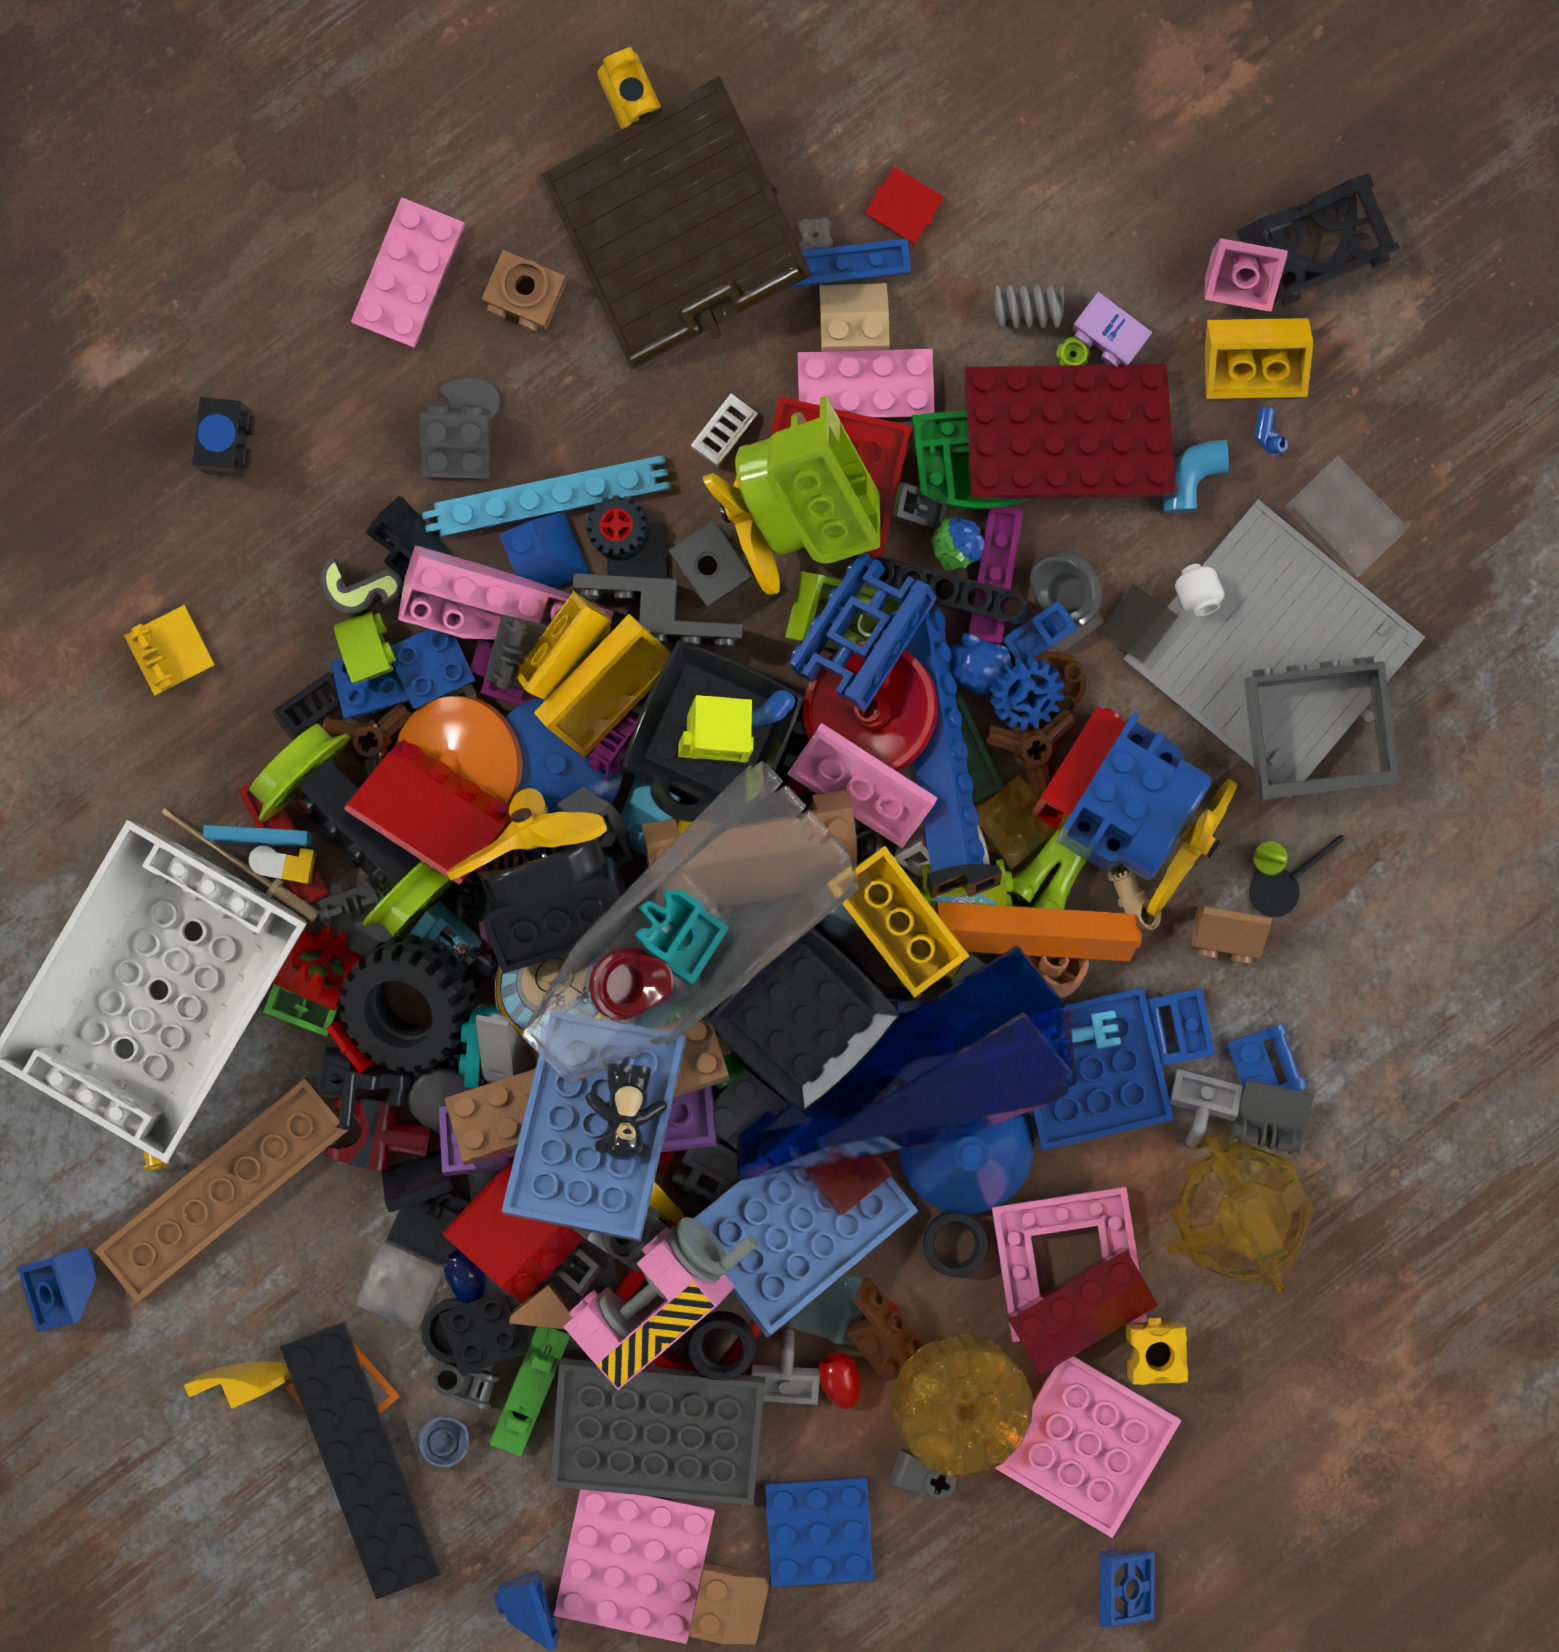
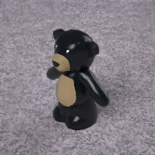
(626, 1088)

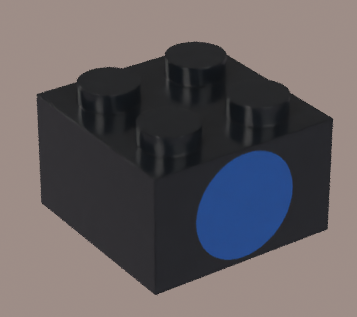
(223, 437)

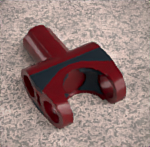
(380, 1136)

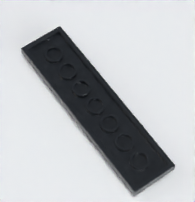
(360, 1459)

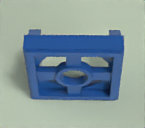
(1143, 1592)

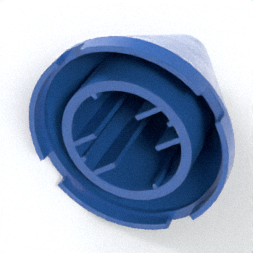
(972, 1170)

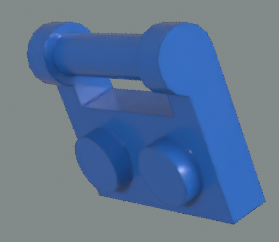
(1189, 1023)
(1253, 1061)

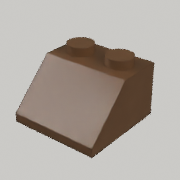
(1229, 933)
(729, 1605)

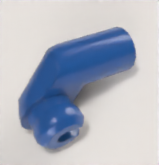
(1266, 434)

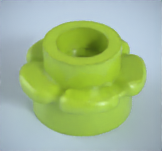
(1076, 345)

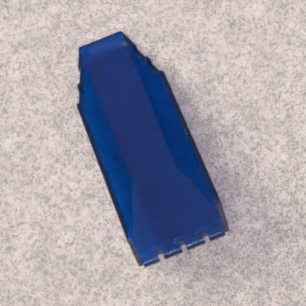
(937, 1075)

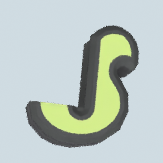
(362, 595)

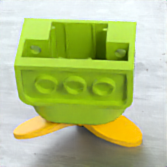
(799, 494)

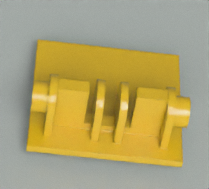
(169, 650)

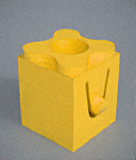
(1144, 1335)

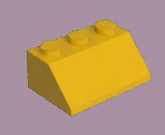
(1258, 358)
(563, 646)

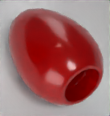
(840, 1379)

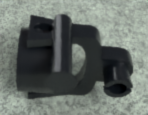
(341, 1079)

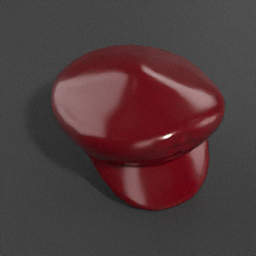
(629, 983)

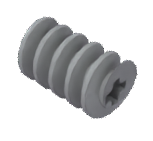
(1029, 306)

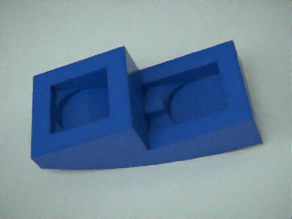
(1040, 632)

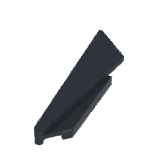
(399, 531)

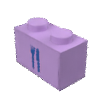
(1110, 331)

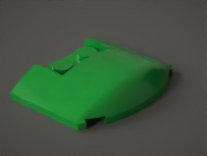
(944, 461)

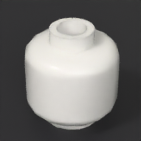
(1199, 590)

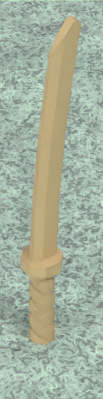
(275, 889)

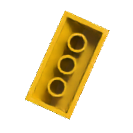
(902, 923)

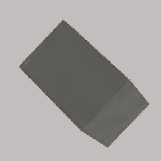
(917, 510)
(579, 1269)

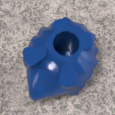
(976, 664)

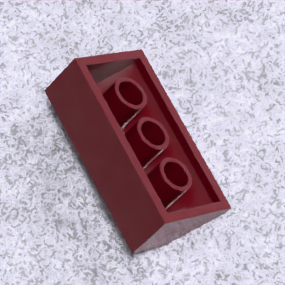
(1082, 1310)

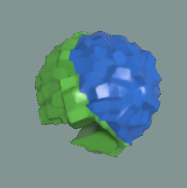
(957, 543)

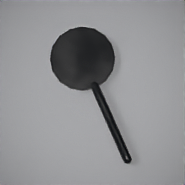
(1280, 893)

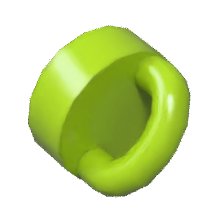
(1270, 858)

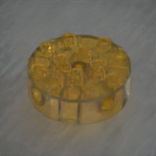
(962, 1405)

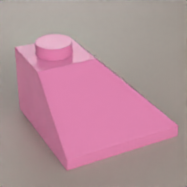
(1244, 274)

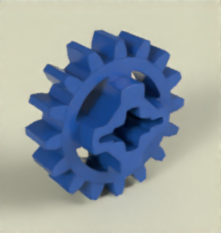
(1027, 693)

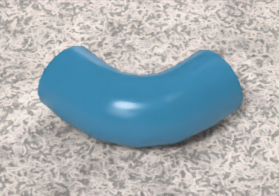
(1190, 469)

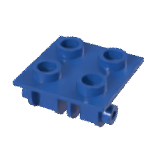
(431, 666)
(370, 695)

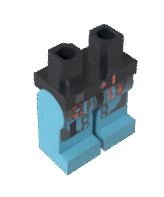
(450, 932)

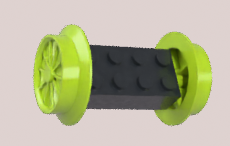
(321, 792)

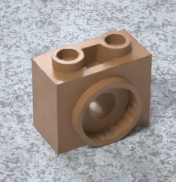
(533, 309)

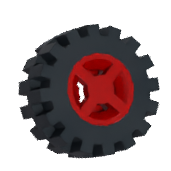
(616, 515)

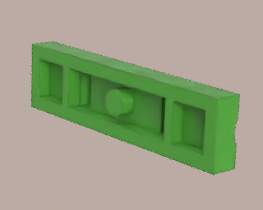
(529, 1389)

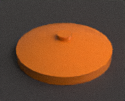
(471, 741)

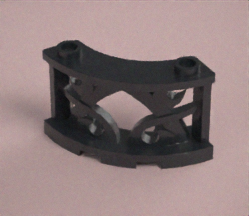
(1344, 202)

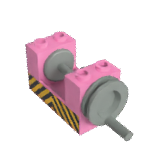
(682, 1267)

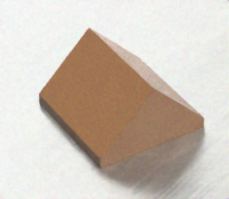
(544, 1308)

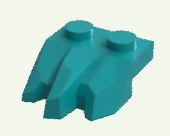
(681, 934)
(471, 1062)

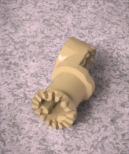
(1133, 897)

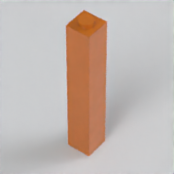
(1042, 931)

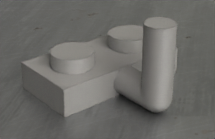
(1207, 1098)
(787, 1382)

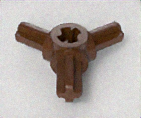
(383, 729)
(1021, 741)

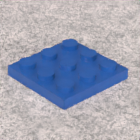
(819, 1531)

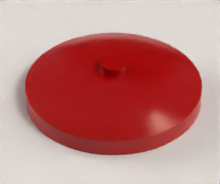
(895, 722)

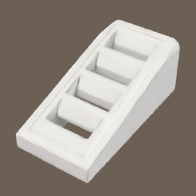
(707, 452)

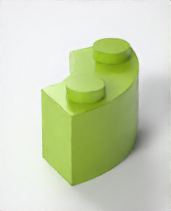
(364, 647)

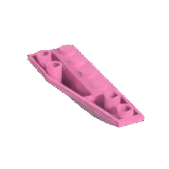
(471, 597)

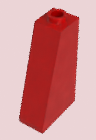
(1079, 767)

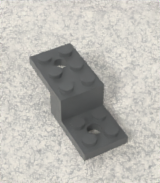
(658, 608)

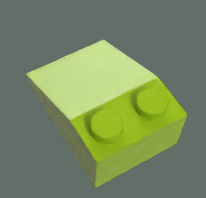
(812, 599)

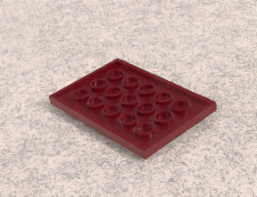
(1069, 431)

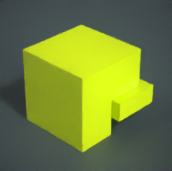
(718, 730)

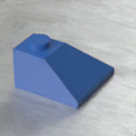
(544, 551)
(58, 1287)
(528, 1608)

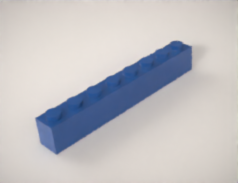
(942, 765)

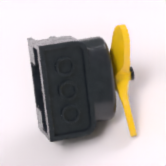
(543, 881)

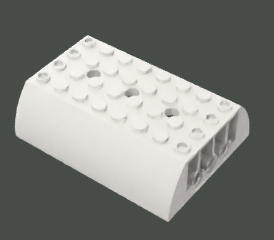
(101, 979)

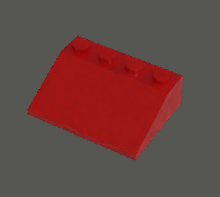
(428, 809)
(508, 1248)

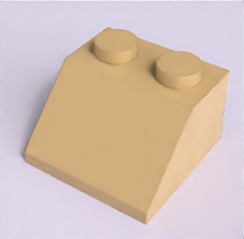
(854, 317)

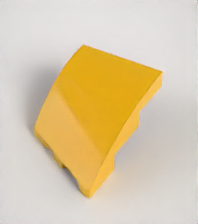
(241, 1381)

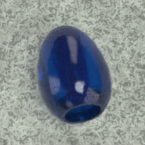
(464, 1277)

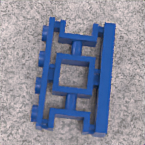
(884, 643)

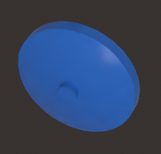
(552, 764)

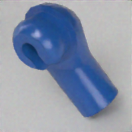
(774, 709)

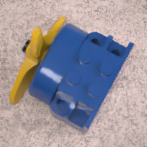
(1142, 808)

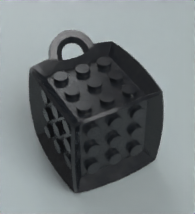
(663, 720)
(809, 1017)

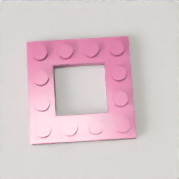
(1021, 1220)

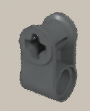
(467, 1386)
(914, 1476)

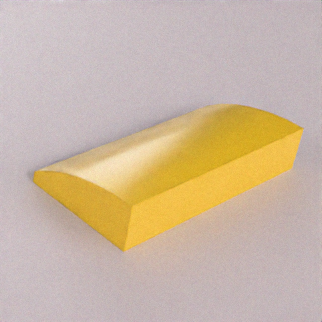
(604, 686)

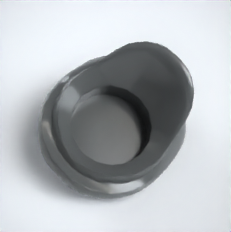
(1071, 581)
(430, 1089)

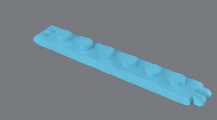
(547, 497)

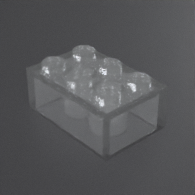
(1346, 517)

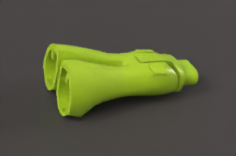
(1031, 877)

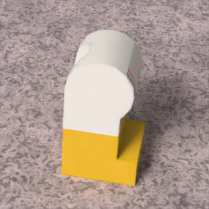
(271, 863)

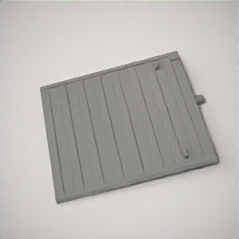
(1278, 611)

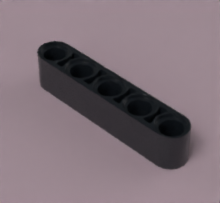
(962, 593)

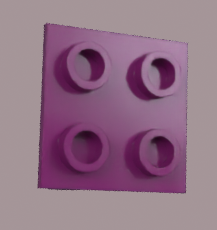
(611, 755)

